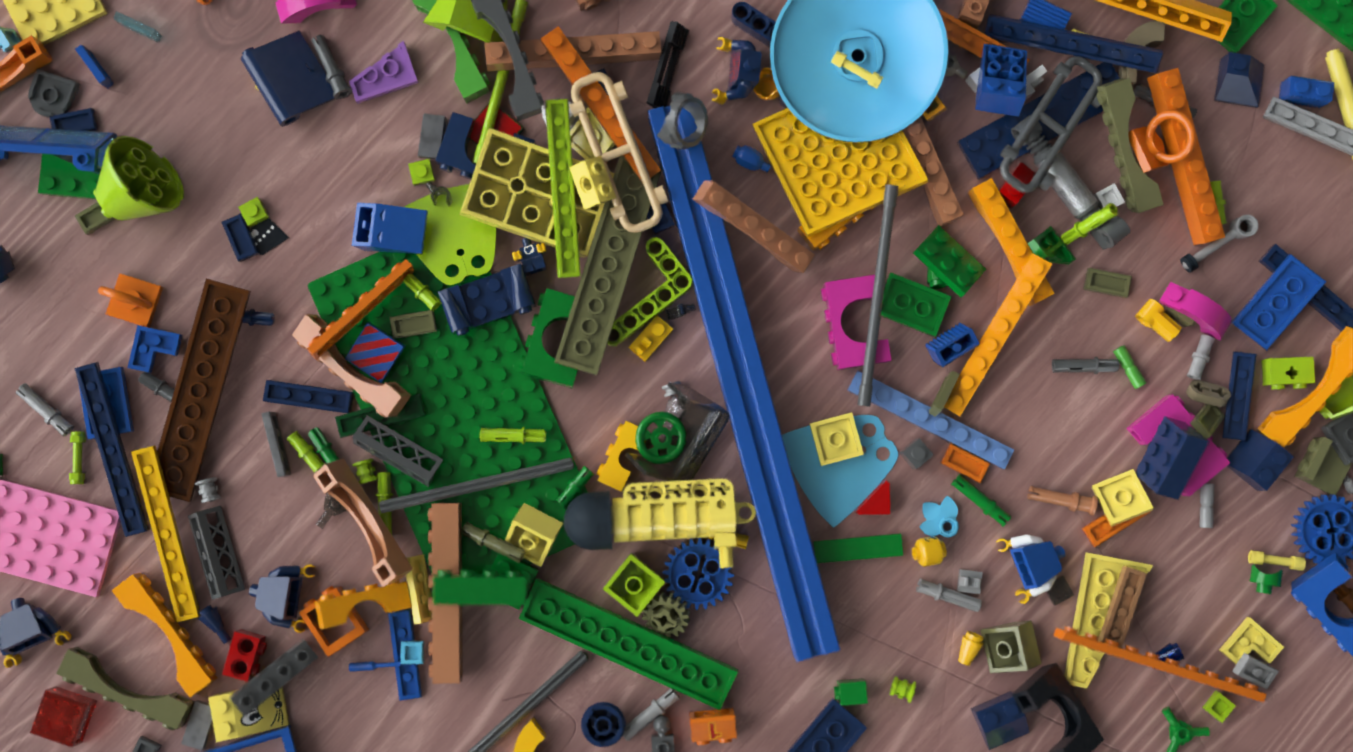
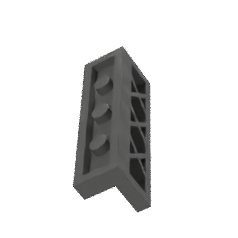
(391, 457)
(208, 552)

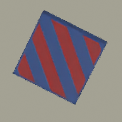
(375, 352)

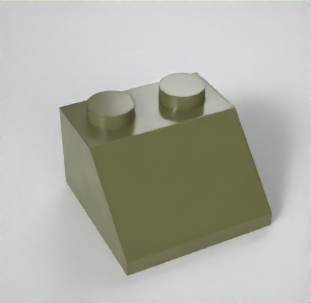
(1011, 647)

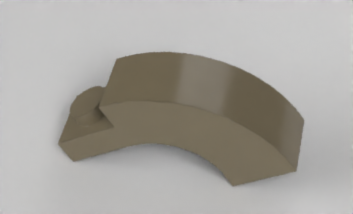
(1148, 35)

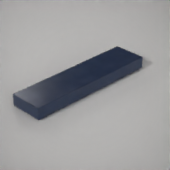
(1241, 389)
(308, 396)

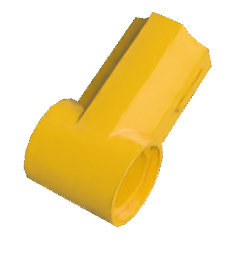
(1154, 316)

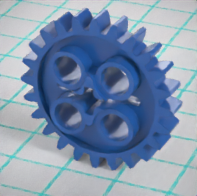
(1309, 533)
(678, 567)

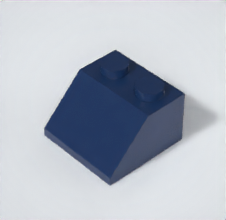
(1258, 460)
(1000, 720)

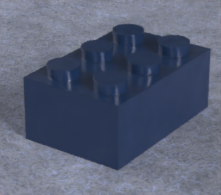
(1171, 457)

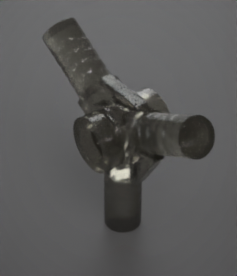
(332, 508)

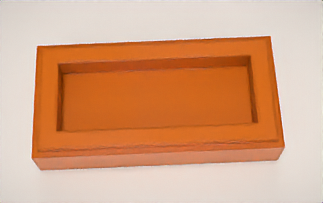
(965, 463)

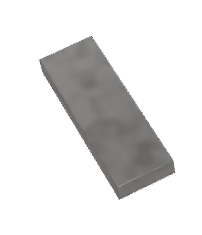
(276, 444)

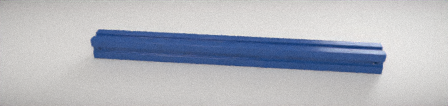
(746, 396)

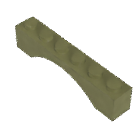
(1117, 102)
(85, 669)

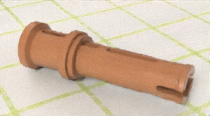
(1072, 501)

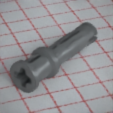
(334, 75)

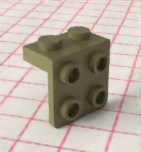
(1322, 466)

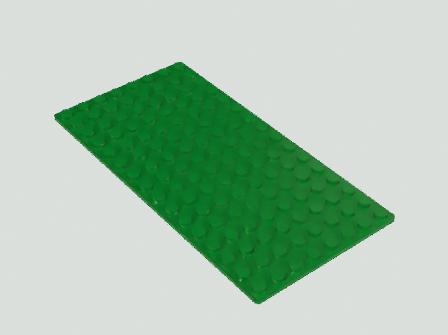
(464, 387)

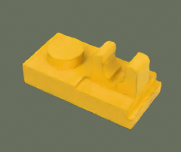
(651, 338)

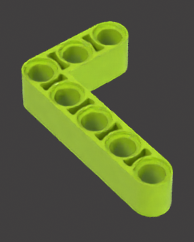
(653, 298)

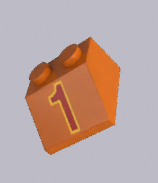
(713, 725)

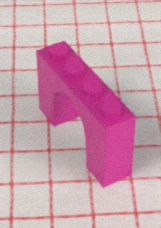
(837, 296)
(1171, 406)

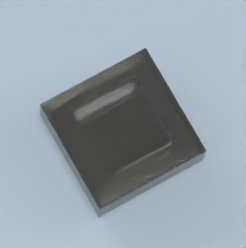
(1060, 591)

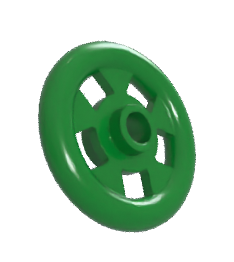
(643, 434)

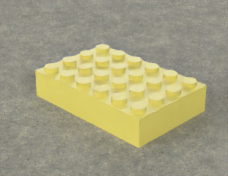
(515, 194)

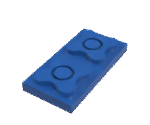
(1278, 302)

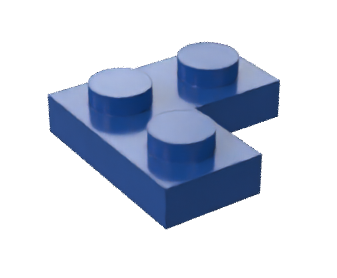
(147, 343)

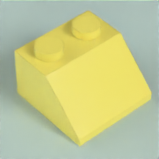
(534, 533)

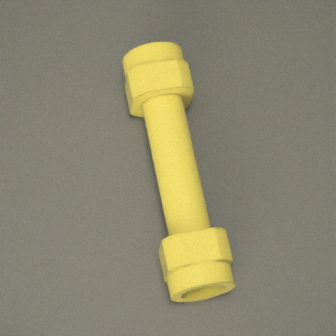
(840, 60)
(1293, 562)

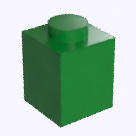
(851, 692)

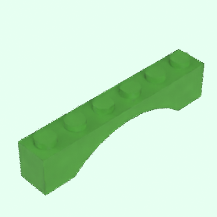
(467, 76)

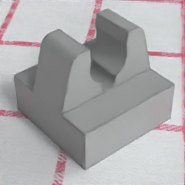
(969, 581)

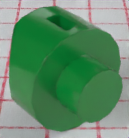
(1265, 581)

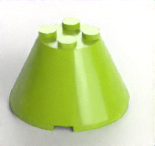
(136, 181)

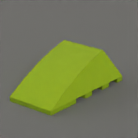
(462, 17)

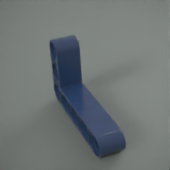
(747, 25)

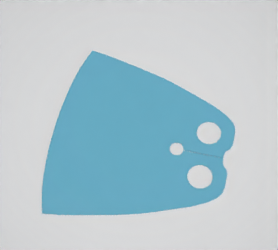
(842, 485)

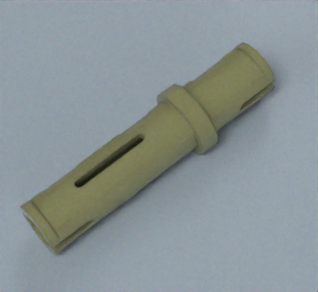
(497, 544)

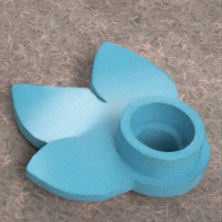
(938, 515)

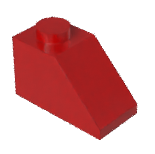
(1010, 194)

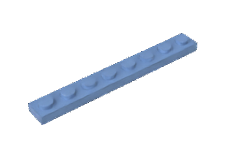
(941, 425)

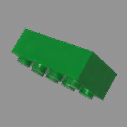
(479, 589)

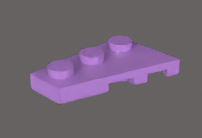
(385, 76)

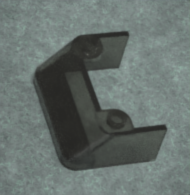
(703, 425)

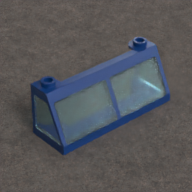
(85, 146)

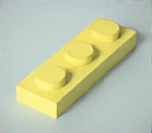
(419, 589)

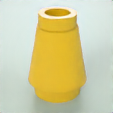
(970, 647)

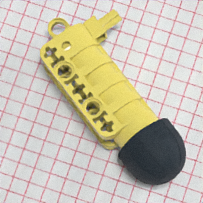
(593, 520)

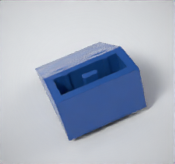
(1002, 80)
(389, 228)

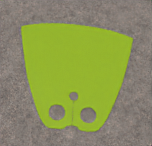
(449, 232)

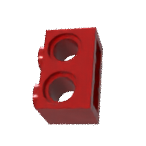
(239, 652)

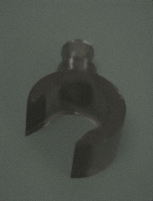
(436, 191)
(679, 311)

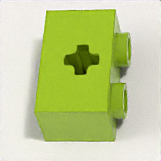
(1300, 370)

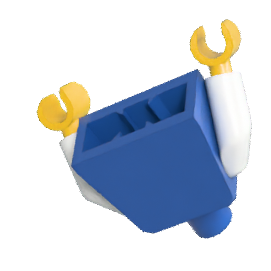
(1035, 562)

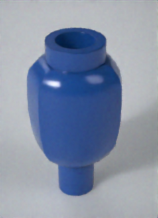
(750, 158)

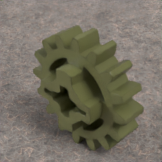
(666, 615)

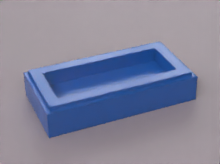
(94, 66)

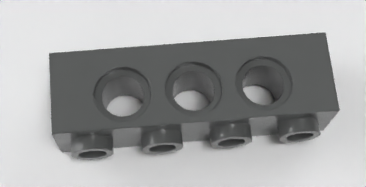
(273, 677)

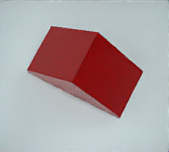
(877, 502)

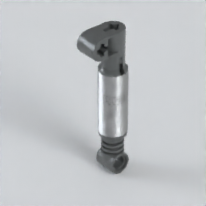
(1071, 188)

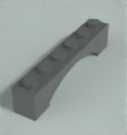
(524, 100)

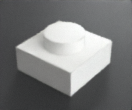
(1109, 195)

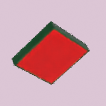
(503, 124)

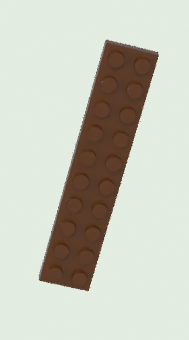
(200, 385)

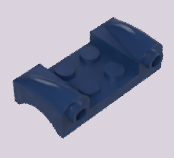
(487, 299)

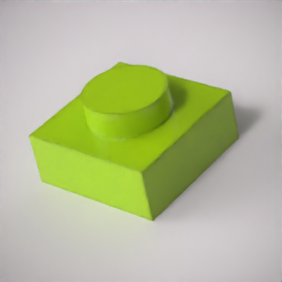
(421, 172)
(253, 212)
(1218, 706)

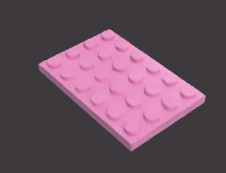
(55, 538)

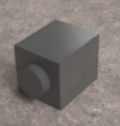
(916, 453)

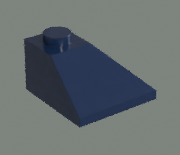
(1239, 80)

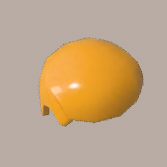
(766, 86)

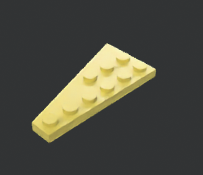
(1094, 598)

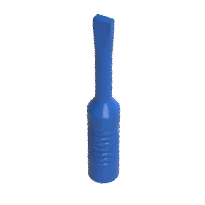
(365, 666)

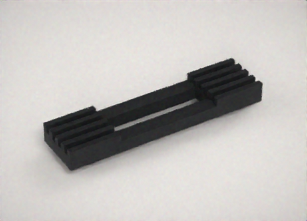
(675, 38)

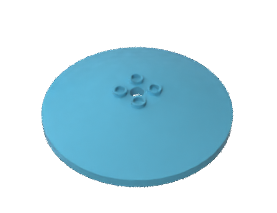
(899, 41)

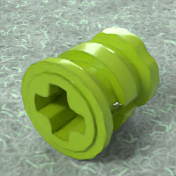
(365, 471)
(903, 689)

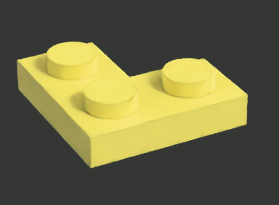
(1251, 637)

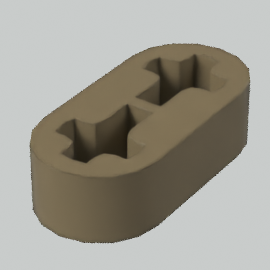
(1208, 393)

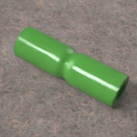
(1131, 369)

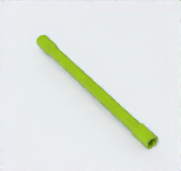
(518, 17)

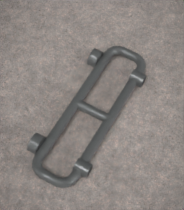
(1043, 177)

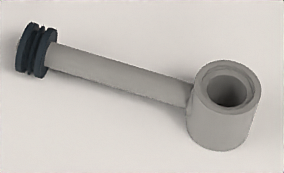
(1191, 262)

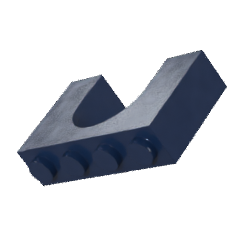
(454, 146)

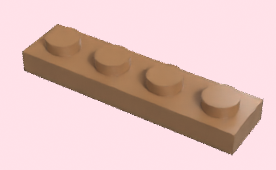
(1122, 606)

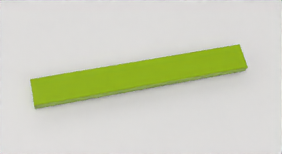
(562, 188)

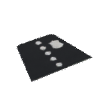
(267, 235)

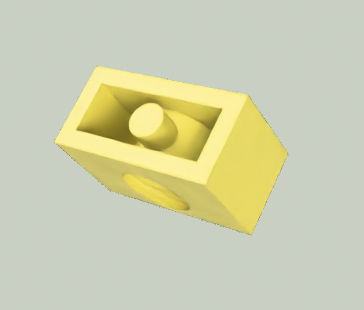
(592, 182)

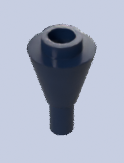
(211, 618)

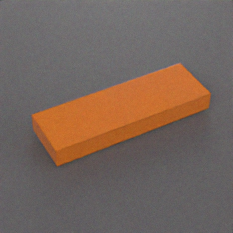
(1100, 529)

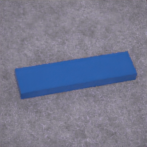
(408, 674)

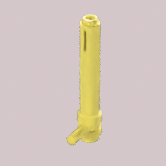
(1343, 85)

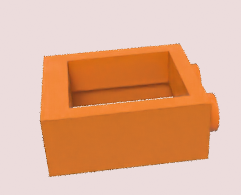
(354, 616)

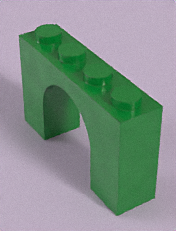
(538, 362)

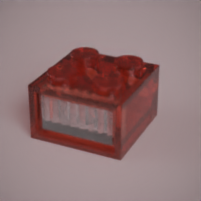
(63, 716)

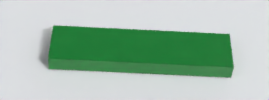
(858, 548)

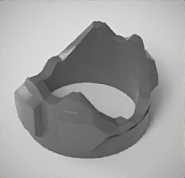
(669, 132)

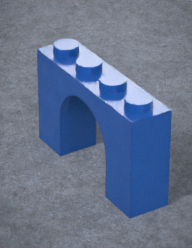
(1313, 589)

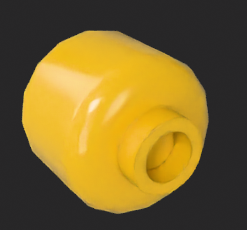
(929, 551)

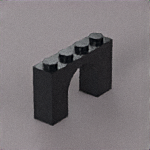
(1052, 685)

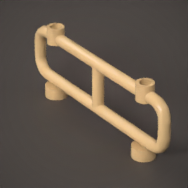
(617, 93)

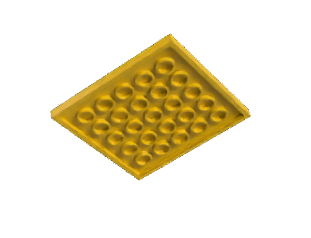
(833, 177)

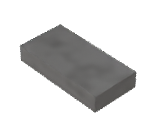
(431, 135)
(198, 726)

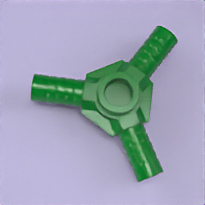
(1181, 732)

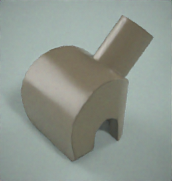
(954, 68)

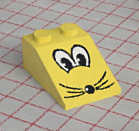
(231, 724)

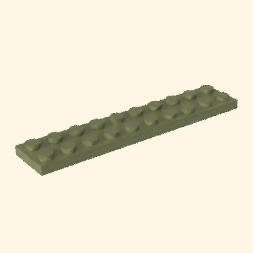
(604, 276)

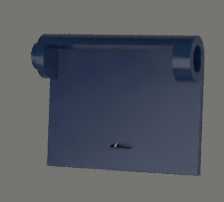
(284, 78)

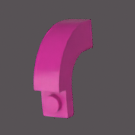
(297, 10)
(1204, 311)

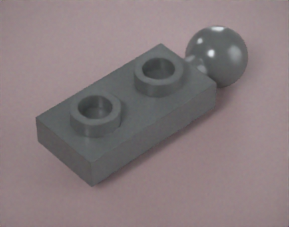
(662, 742)

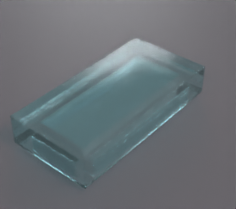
(137, 27)

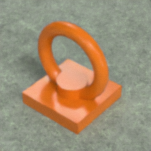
(1150, 147)
(132, 300)

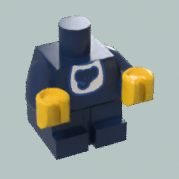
(531, 257)

